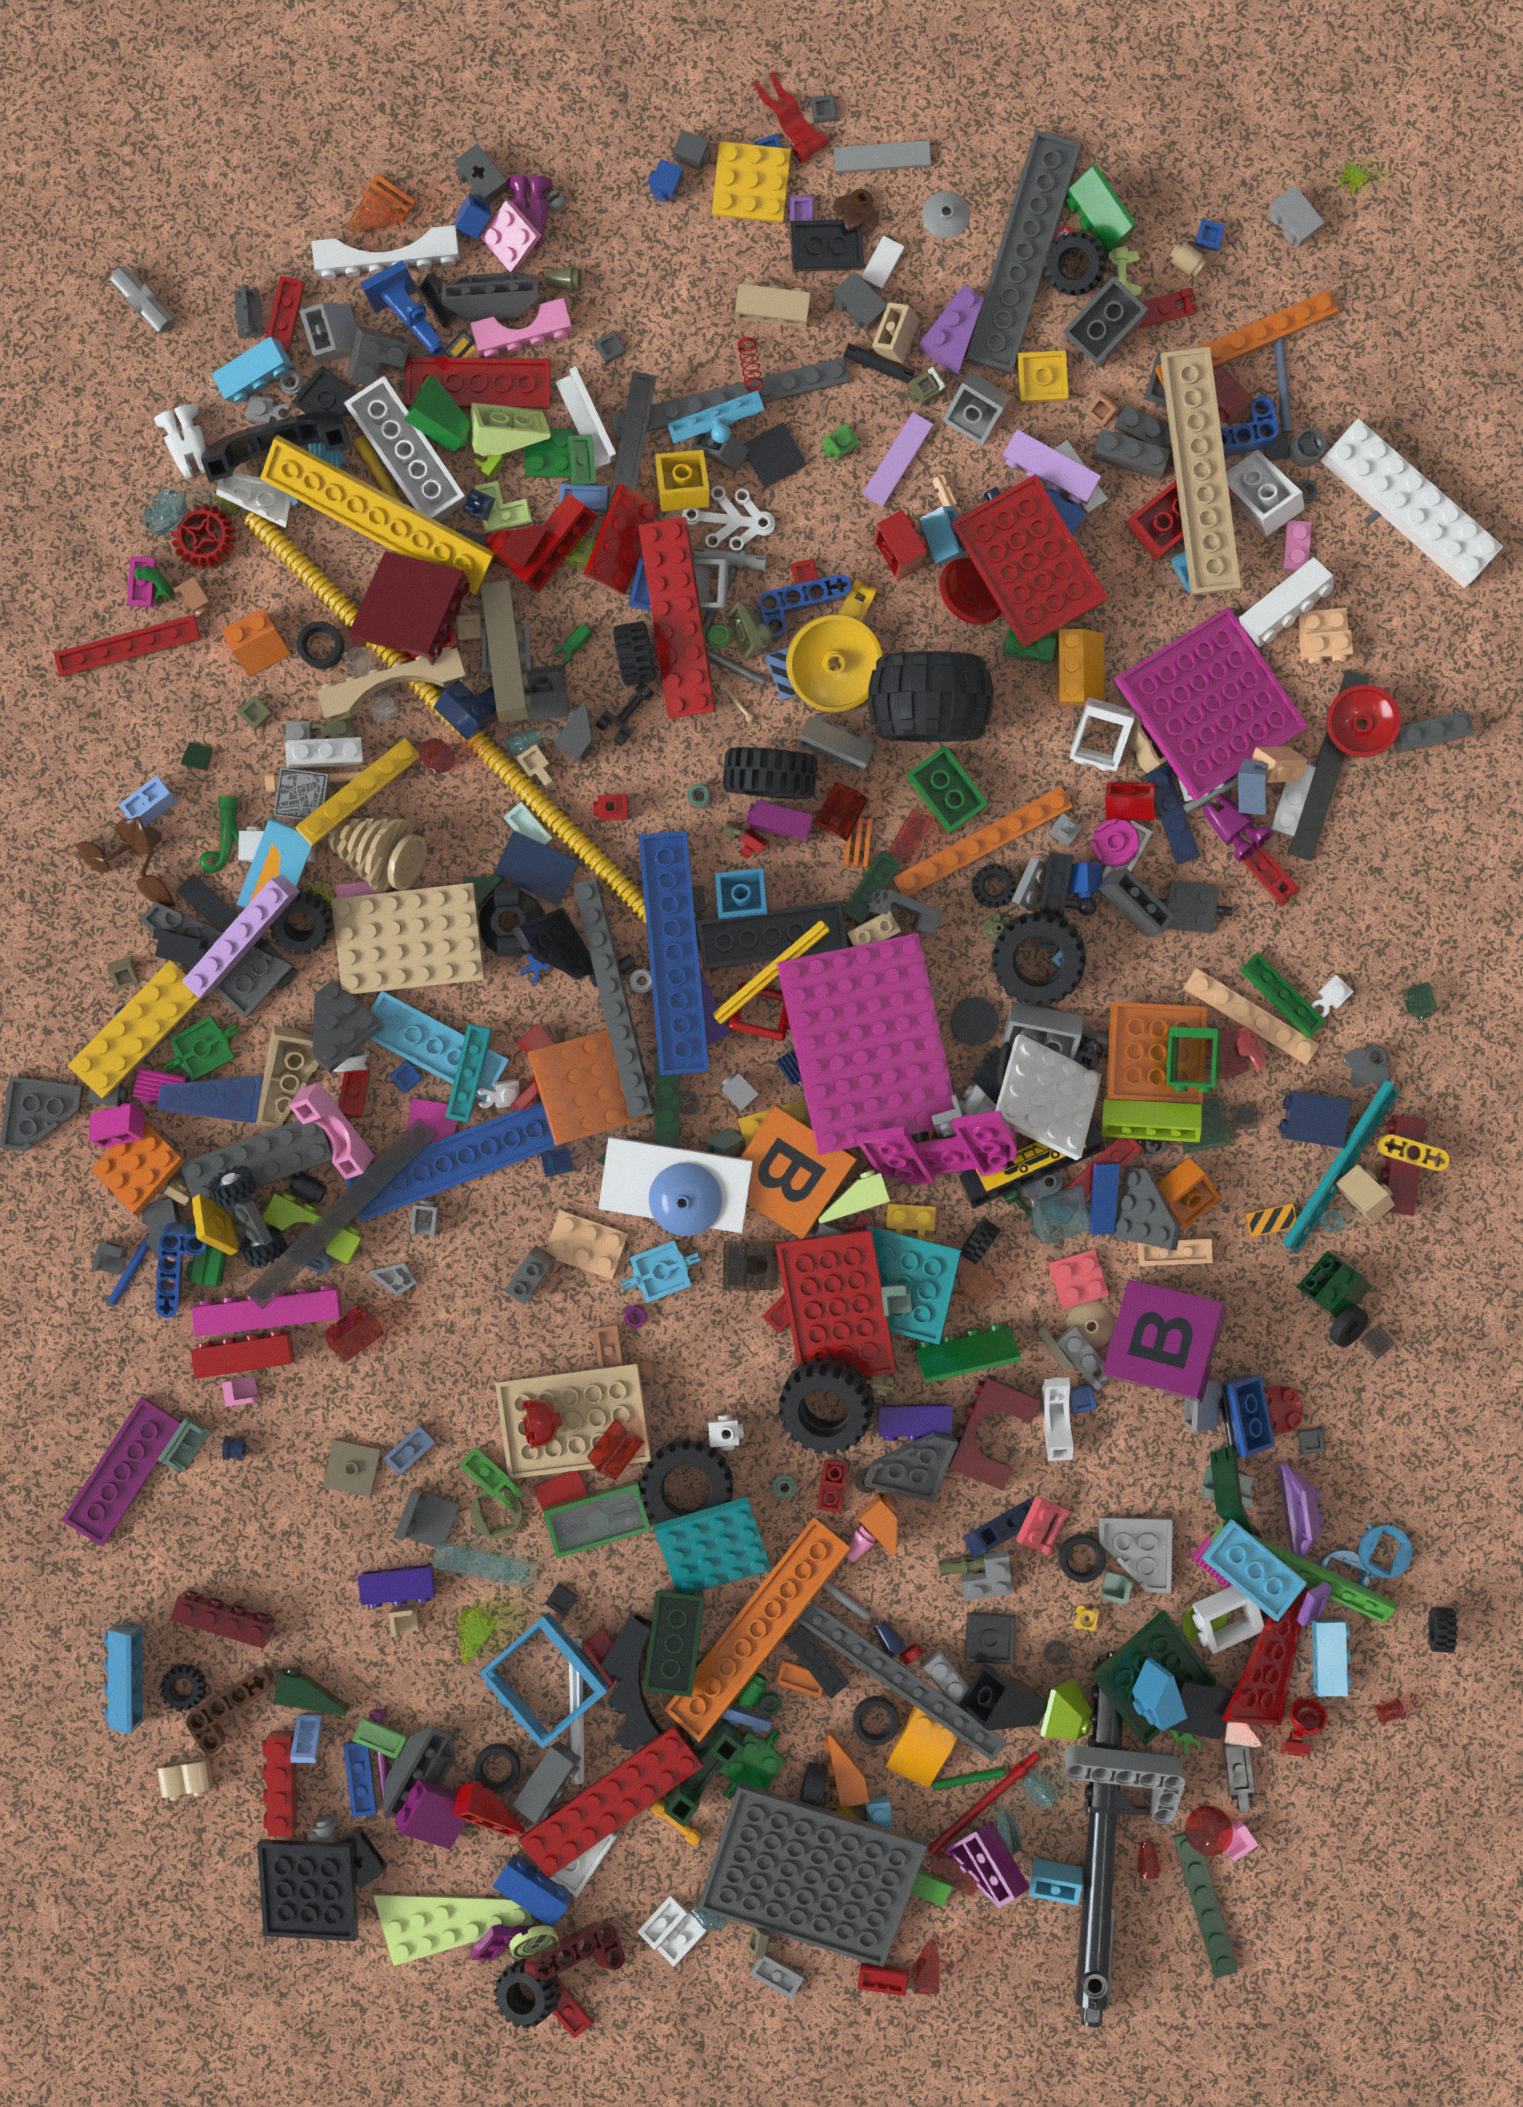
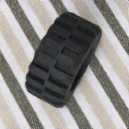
(770, 773)
(1030, 990)
(820, 1433)
(677, 1454)

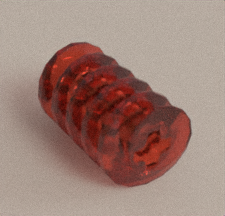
(429, 749)

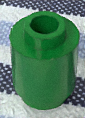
(753, 1691)

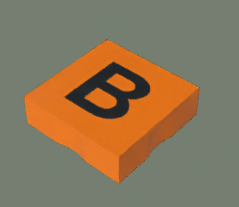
(788, 1175)

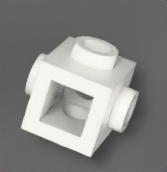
(725, 1422)

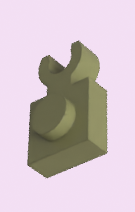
(337, 729)

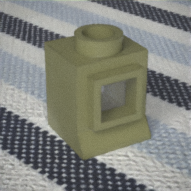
(926, 387)

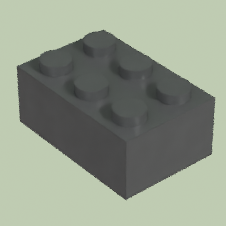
(1106, 321)

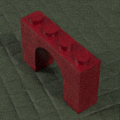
(990, 1398)

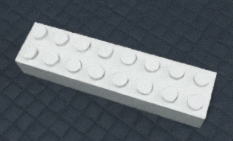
(1411, 503)

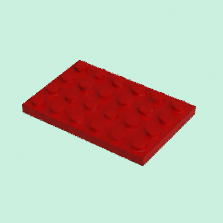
(1029, 561)
(837, 1301)

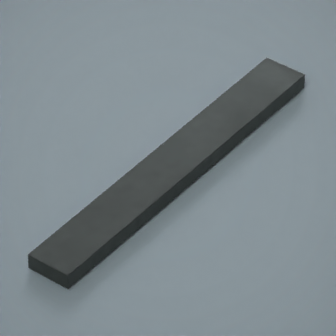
(1321, 787)

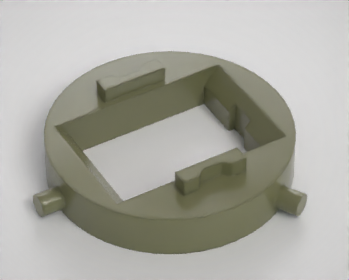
(479, 1521)

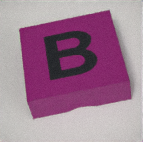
(1165, 1340)

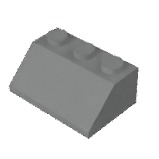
(836, 744)
(1046, 1026)

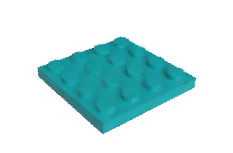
(931, 1275)
(712, 1547)

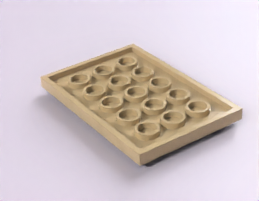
(408, 938)
(587, 1407)

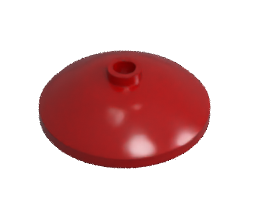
(967, 593)
(1368, 705)

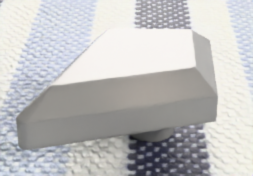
(395, 1278)

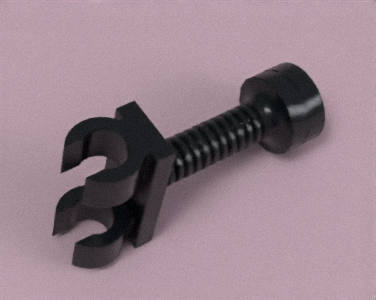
(642, 693)

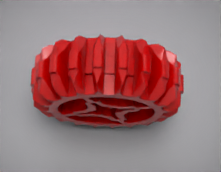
(206, 527)

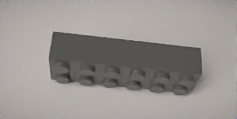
(267, 1155)

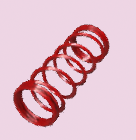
(750, 363)

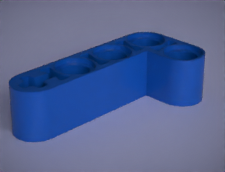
(1251, 430)
(806, 600)
(174, 1269)

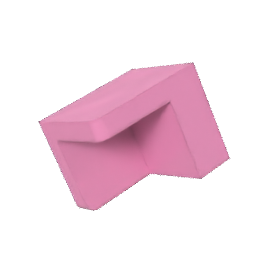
(240, 1391)
(1241, 1842)

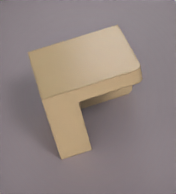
(403, 1619)

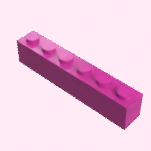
(282, 1311)

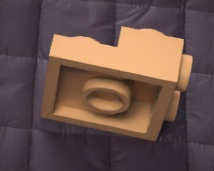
(1324, 635)

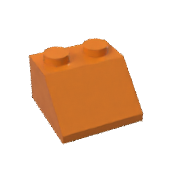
(256, 642)
(1188, 1192)
(881, 1521)

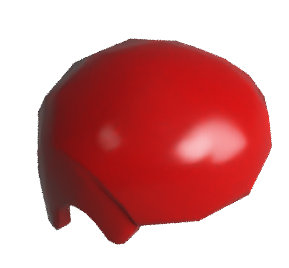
(1310, 1721)

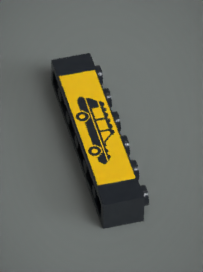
(1029, 1165)

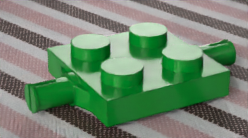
(202, 1048)
(755, 1764)

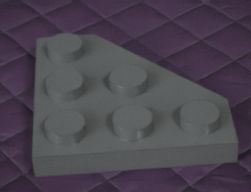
(340, 1026)
(36, 1110)
(1145, 1212)
(914, 1468)

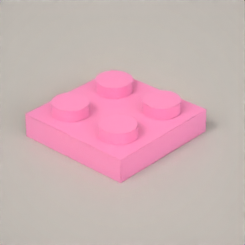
(510, 236)

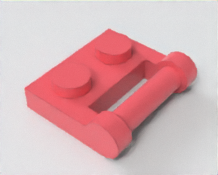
(1037, 1523)

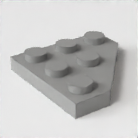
(1141, 1548)

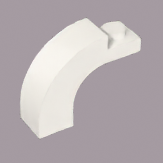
(1057, 1419)

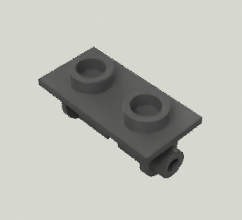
(248, 312)

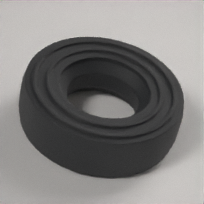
(1348, 1326)

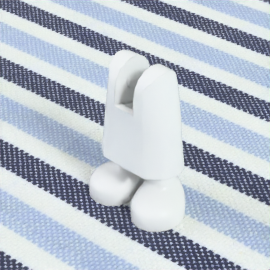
(185, 445)

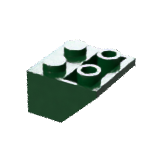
(1334, 1285)

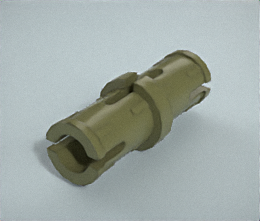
(961, 1565)

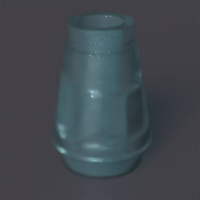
(522, 741)

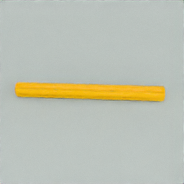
(767, 975)

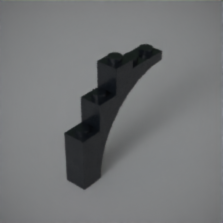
(627, 1695)

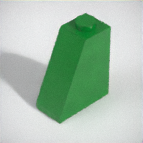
(439, 416)

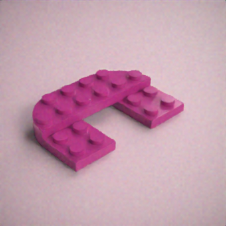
(980, 1143)

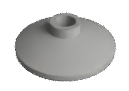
(946, 225)

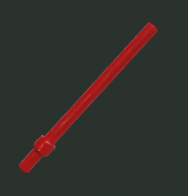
(1020, 1770)

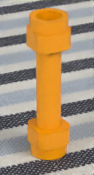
(692, 1835)

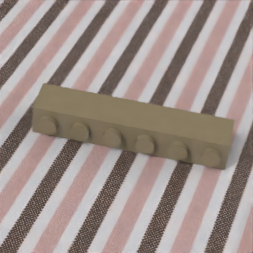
(504, 651)

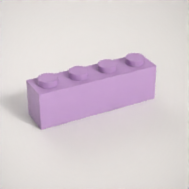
(1051, 467)

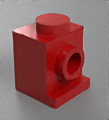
(618, 814)

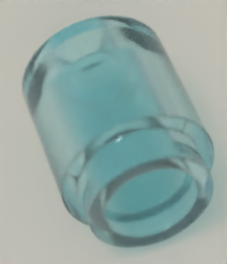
(1038, 1790)

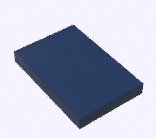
(536, 867)

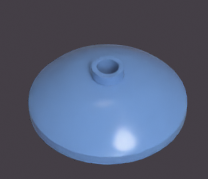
(693, 1185)

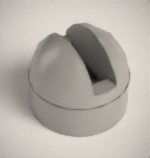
(558, 202)

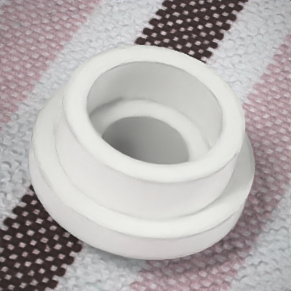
(634, 984)

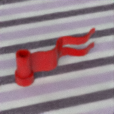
(792, 122)

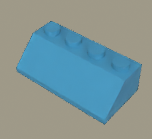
(124, 1677)

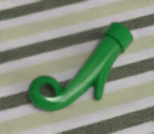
(228, 832)

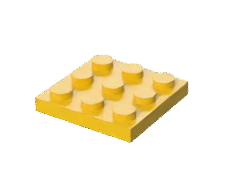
(751, 182)

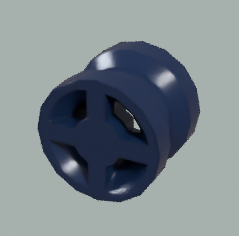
(234, 1448)

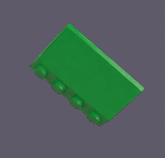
(967, 1353)

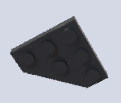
(556, 943)

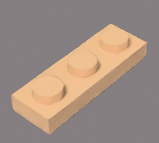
(1188, 1252)

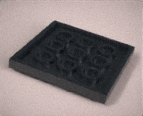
(308, 1889)

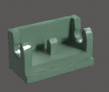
(184, 1444)

